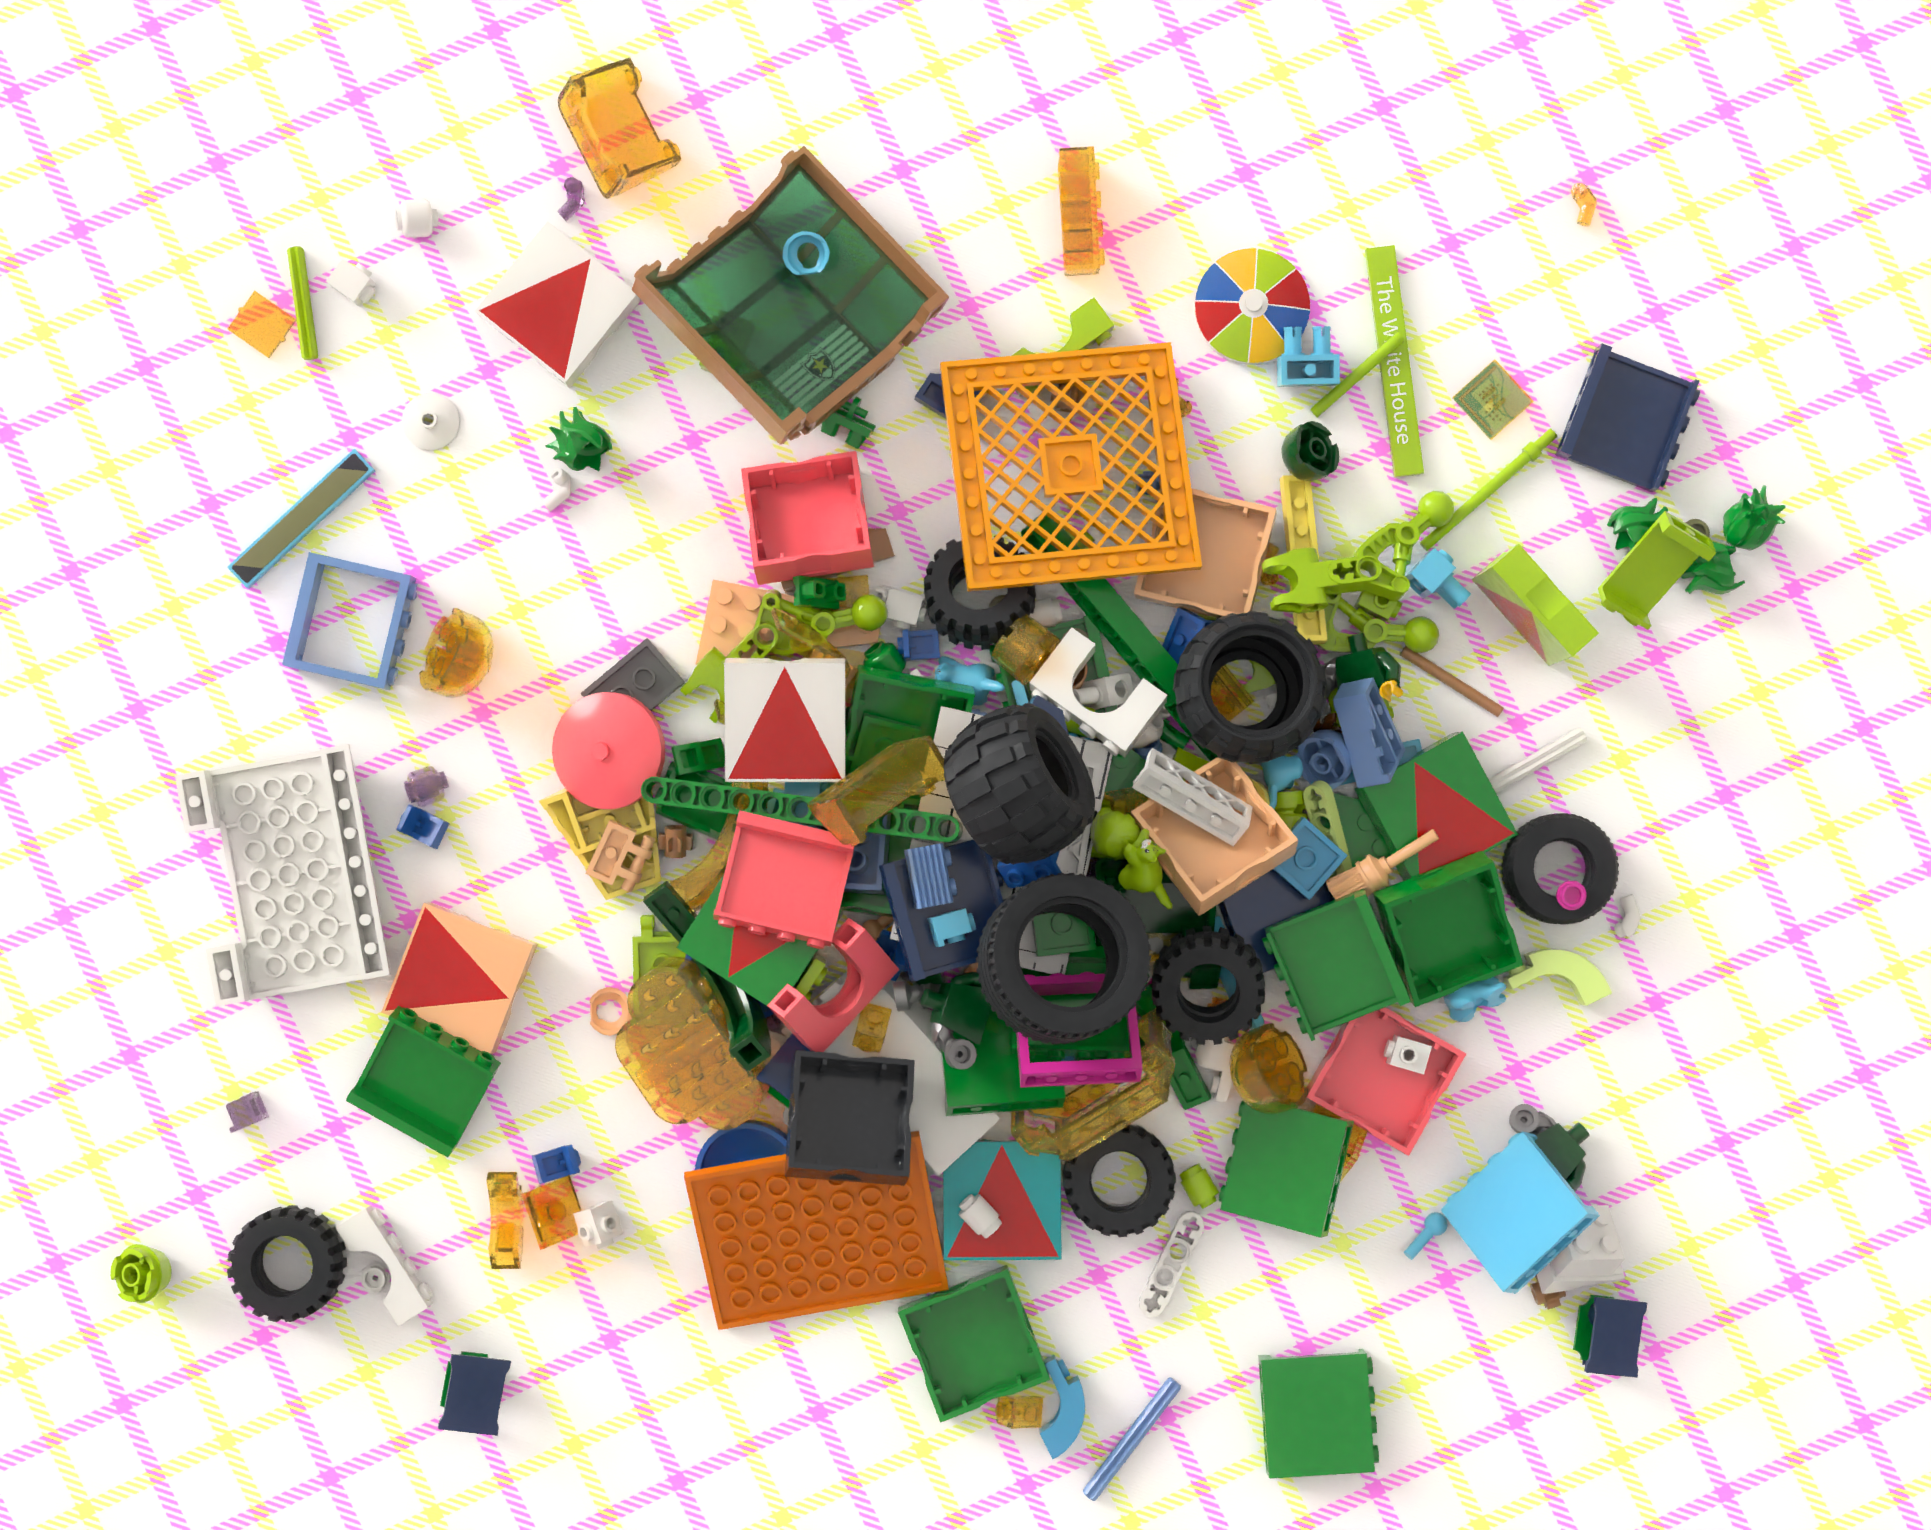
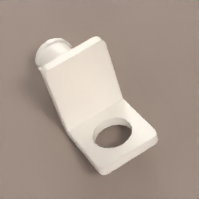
(1102, 693)

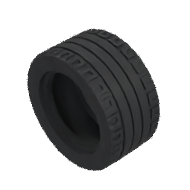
(1115, 925)

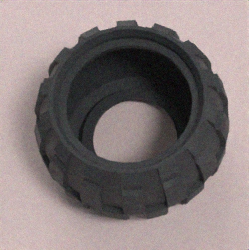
(1283, 653)
(1019, 784)

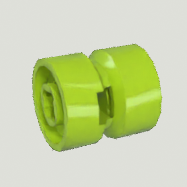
(1290, 807)

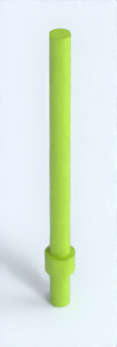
(1529, 453)

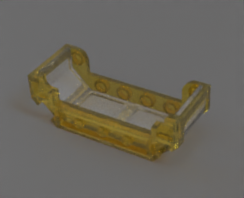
(1101, 1110)

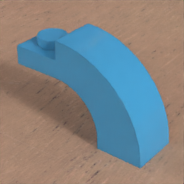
(1067, 1422)

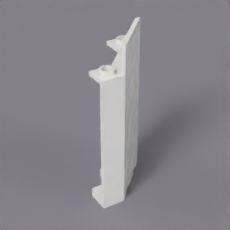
(910, 1038)

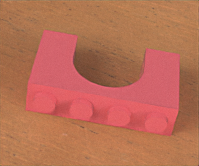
(867, 974)

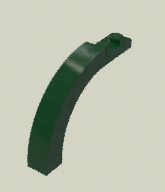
(744, 1016)

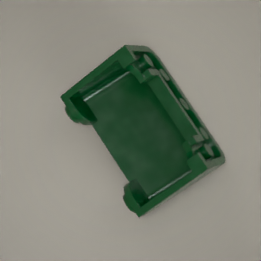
(1154, 915)

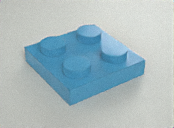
(1313, 861)

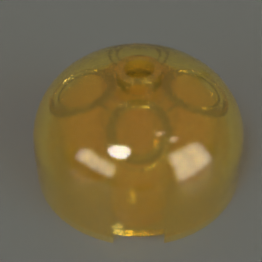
(464, 661)
(1266, 1068)

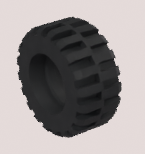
(963, 623)
(1213, 1021)
(1142, 1212)
(249, 1271)

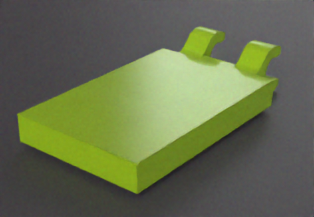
(652, 947)

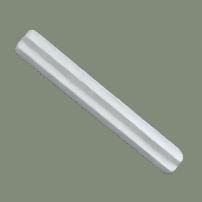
(1538, 759)

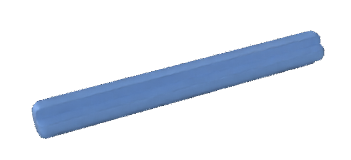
(1131, 1439)

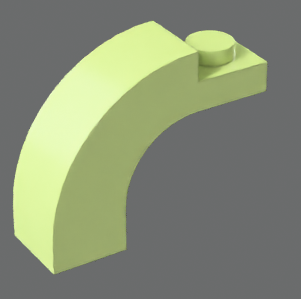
(1580, 973)

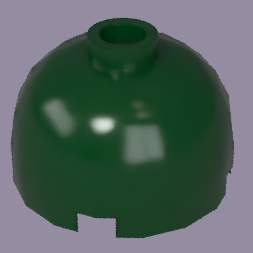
(1309, 452)

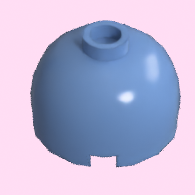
(1325, 758)

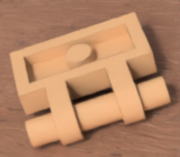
(612, 851)

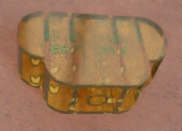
(681, 1050)

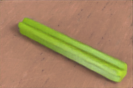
(302, 303)

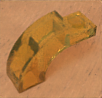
(506, 1220)

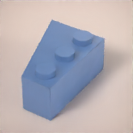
(1368, 732)

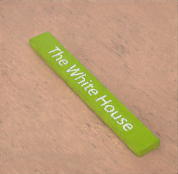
(1395, 368)

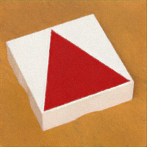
(558, 304)
(784, 720)

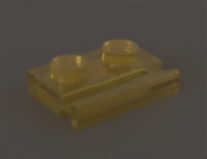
(1229, 694)

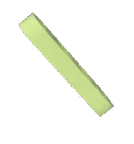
(1329, 811)

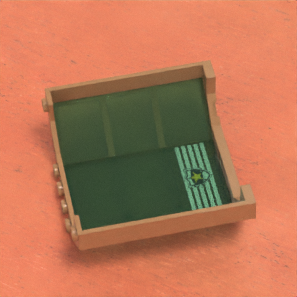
(784, 339)

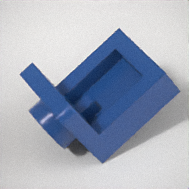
(919, 645)
(422, 826)
(893, 949)
(556, 1163)

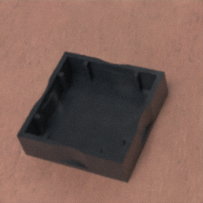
(849, 1118)

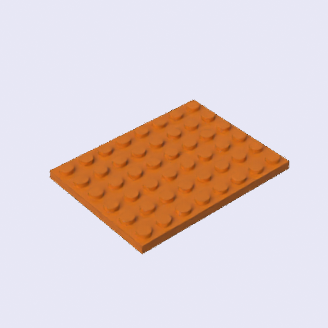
(811, 1244)

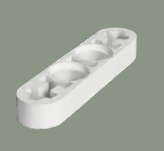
(1175, 1265)

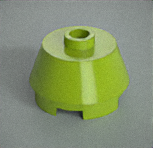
(140, 1273)

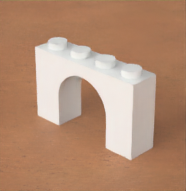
(1117, 728)

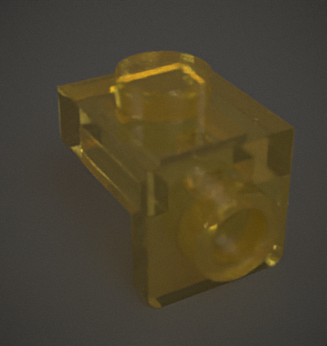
(871, 1028)
(1019, 1411)

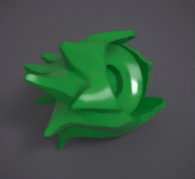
(579, 442)
(1751, 521)
(1633, 523)
(1713, 575)

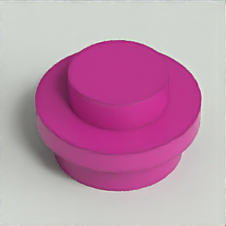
(1571, 895)

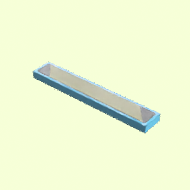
(301, 518)

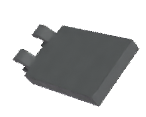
(641, 675)

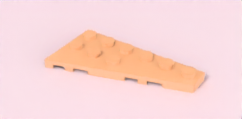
(734, 612)

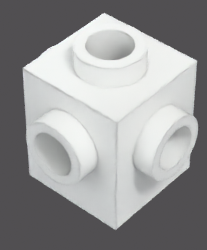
(598, 1225)

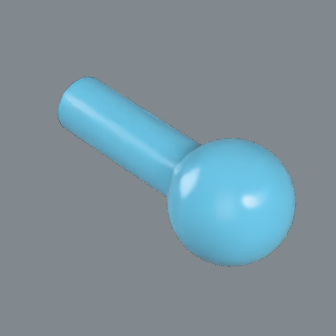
(1435, 1225)

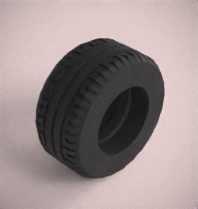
(1599, 860)

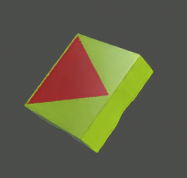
(1535, 606)

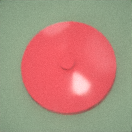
(607, 749)

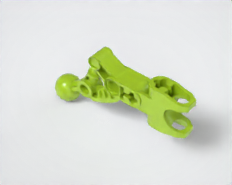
(1316, 579)
(867, 613)
(1418, 634)

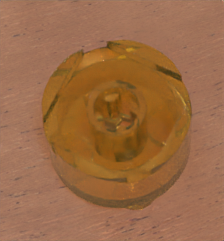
(1025, 649)

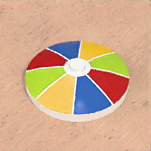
(1247, 304)

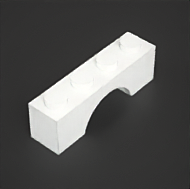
(367, 1233)

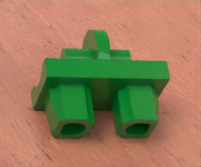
(858, 427)
(818, 592)

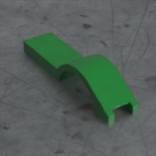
(1186, 1078)

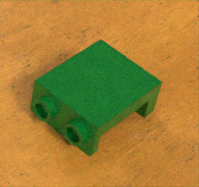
(702, 821)

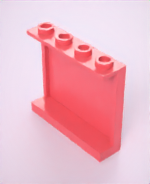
(783, 880)

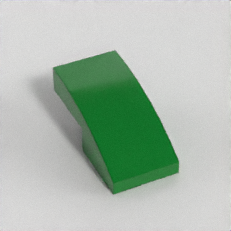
(698, 756)

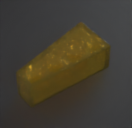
(1079, 211)

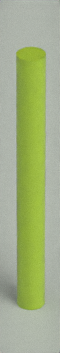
(1356, 375)

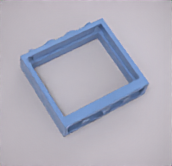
(305, 608)

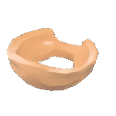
(601, 996)

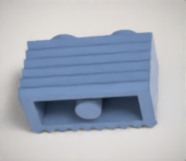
(930, 875)

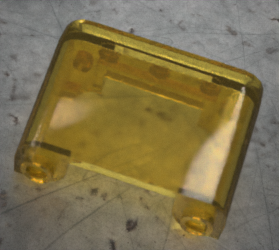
(614, 128)

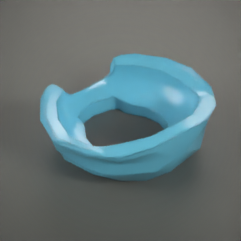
(791, 248)

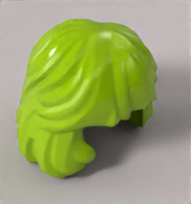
(1112, 833)

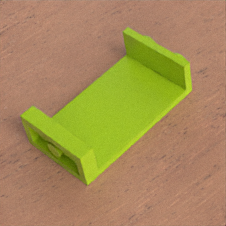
(1653, 568)

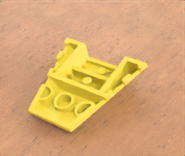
(584, 828)

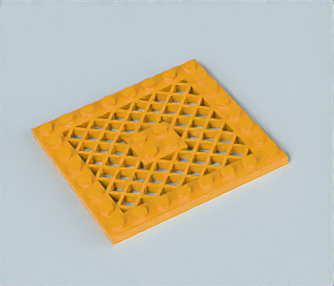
(1070, 466)

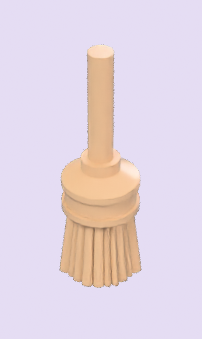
(1374, 873)

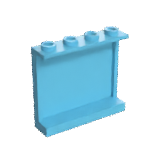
(1517, 1213)

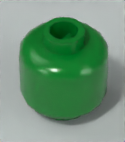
(885, 657)

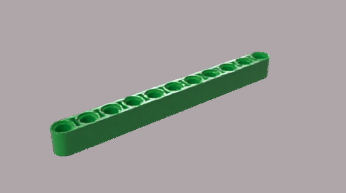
(1120, 627)
(787, 806)

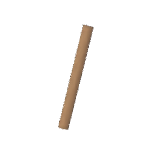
(1452, 681)

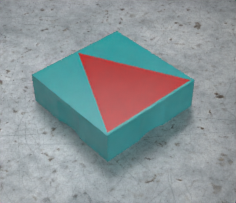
(1022, 1192)

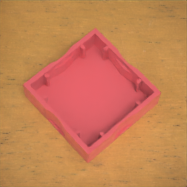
(807, 518)
(1377, 1095)

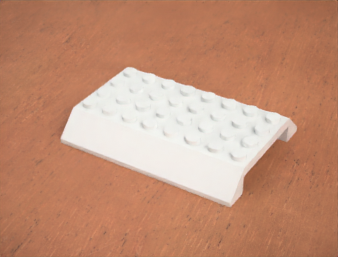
(293, 874)

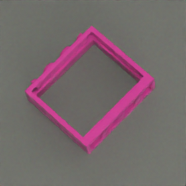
(1081, 1071)

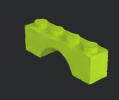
(1088, 327)

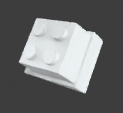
(1588, 1259)

